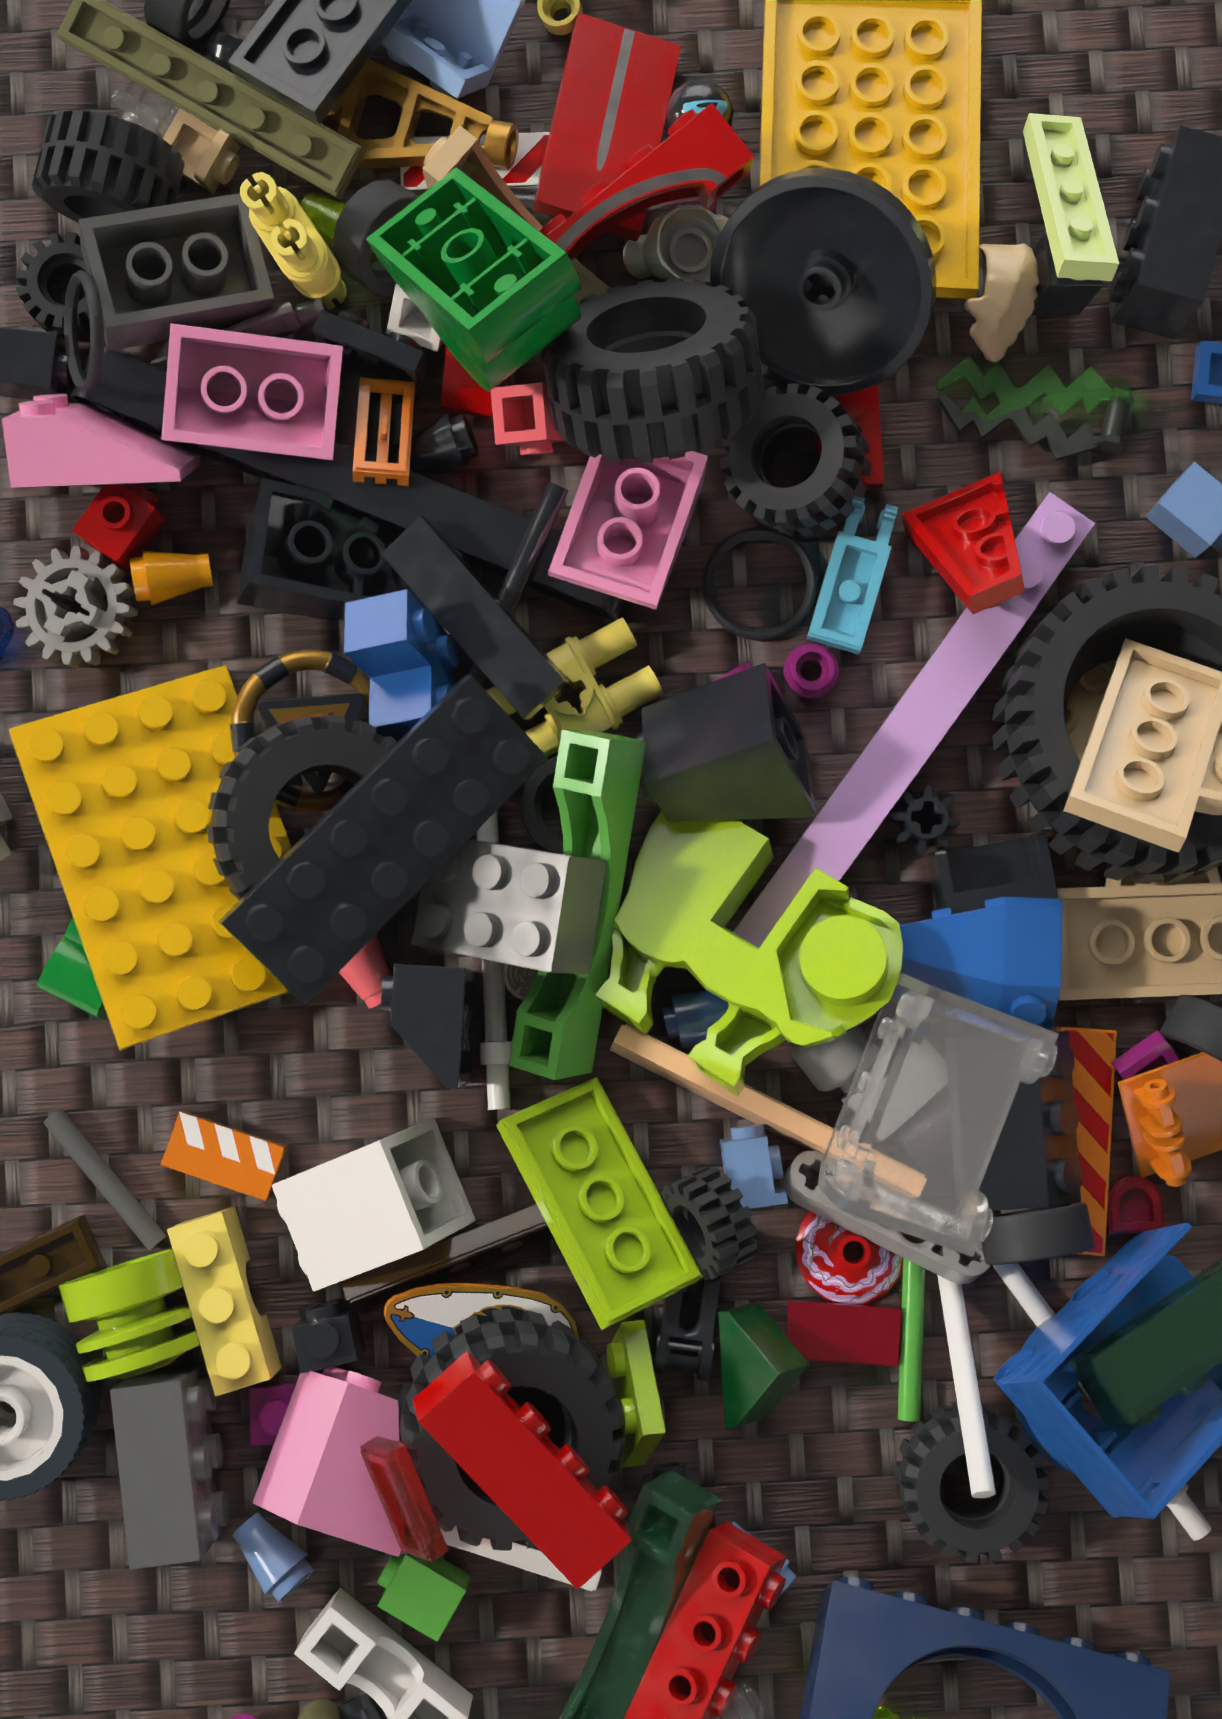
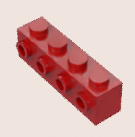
(522, 1468)
(711, 1628)

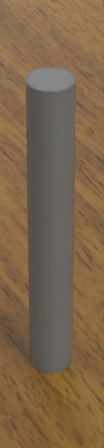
(105, 1179)

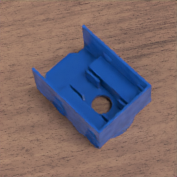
(1114, 1459)

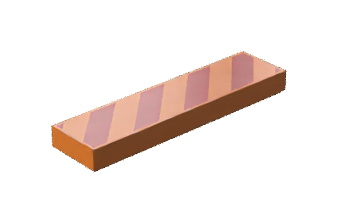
(1094, 1102)

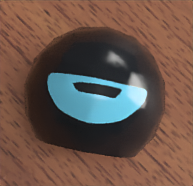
(697, 95)

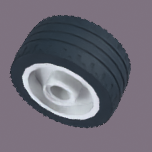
(49, 1403)

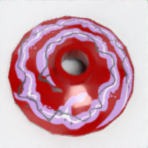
(828, 1273)

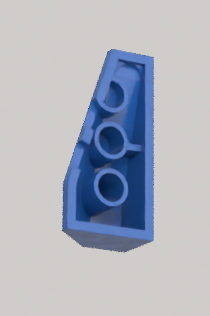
(993, 955)

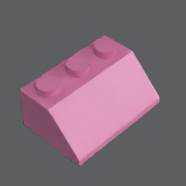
(251, 392)

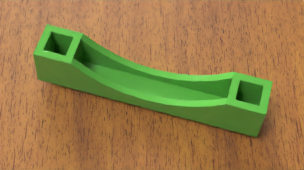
(597, 801)

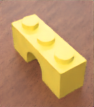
(228, 1326)

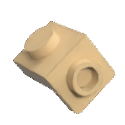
(207, 153)

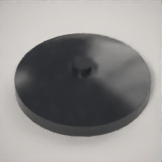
(831, 276)

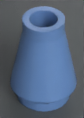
(273, 1557)

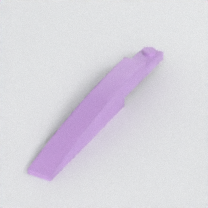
(920, 719)

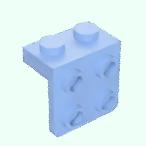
(453, 41)

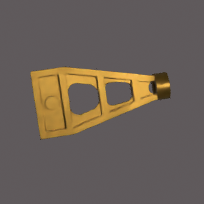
(414, 98)

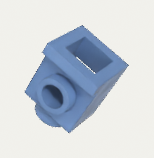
(753, 1166)

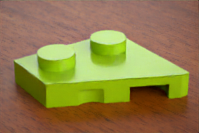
(636, 1391)

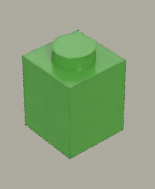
(422, 1592)

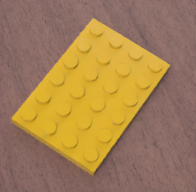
(887, 98)
(127, 825)

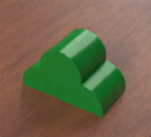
(479, 276)

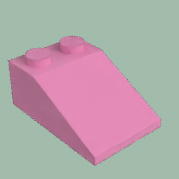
(83, 445)
(629, 525)

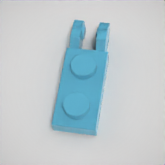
(852, 582)

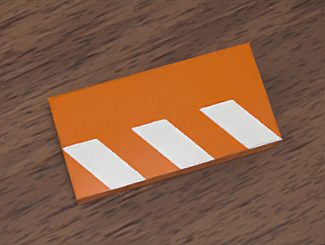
(224, 1155)

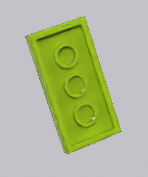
(599, 1202)

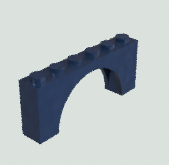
(873, 1637)

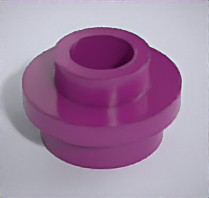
(813, 654)

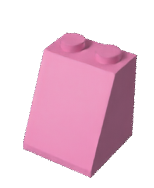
(317, 1460)

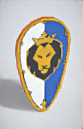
(428, 1310)

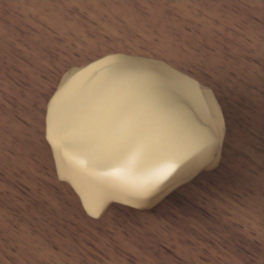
(1005, 299)

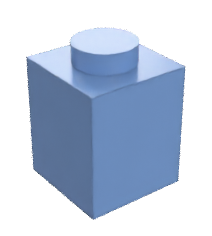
(1191, 511)

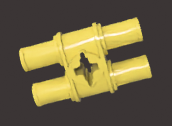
(293, 240)
(599, 705)

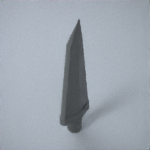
(278, 322)

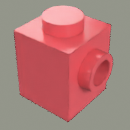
(524, 418)

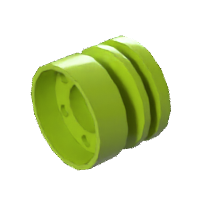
(130, 1316)

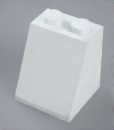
(373, 1205)

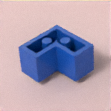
(403, 655)

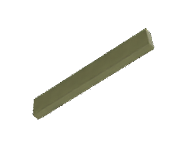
(211, 94)

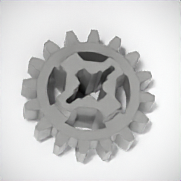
(87, 584)

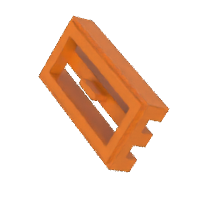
(381, 468)

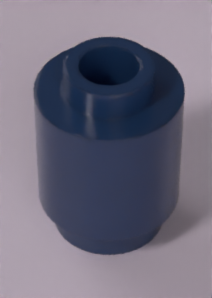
(692, 1015)

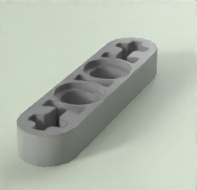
(943, 1263)

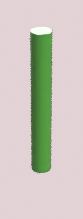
(911, 1342)

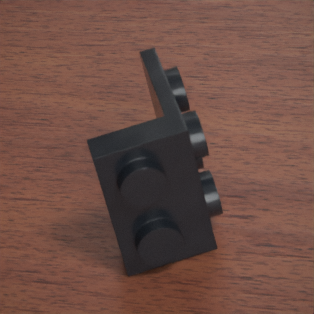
(370, 356)

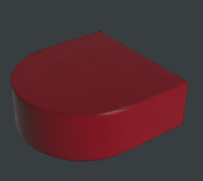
(1134, 1206)

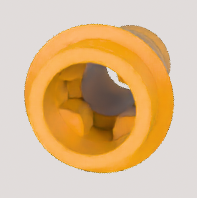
(168, 575)

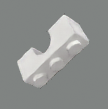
(361, 1650)

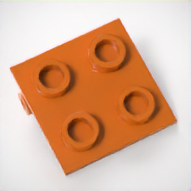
(1174, 1116)

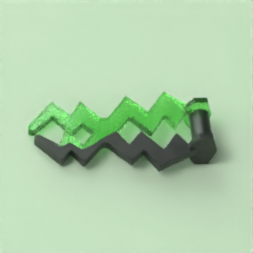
(1015, 400)

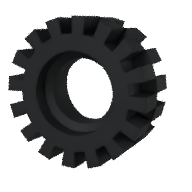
(38, 281)
(711, 1220)

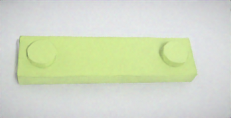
(1070, 198)

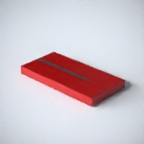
(605, 112)

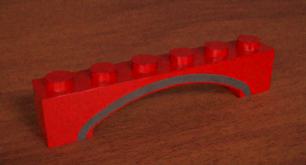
(693, 164)

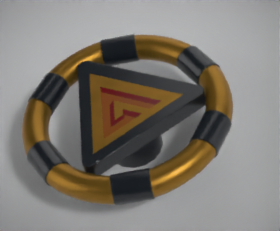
(285, 710)

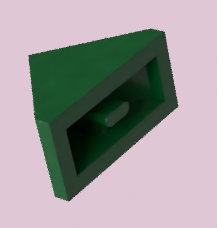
(755, 1364)

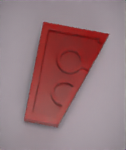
(970, 542)

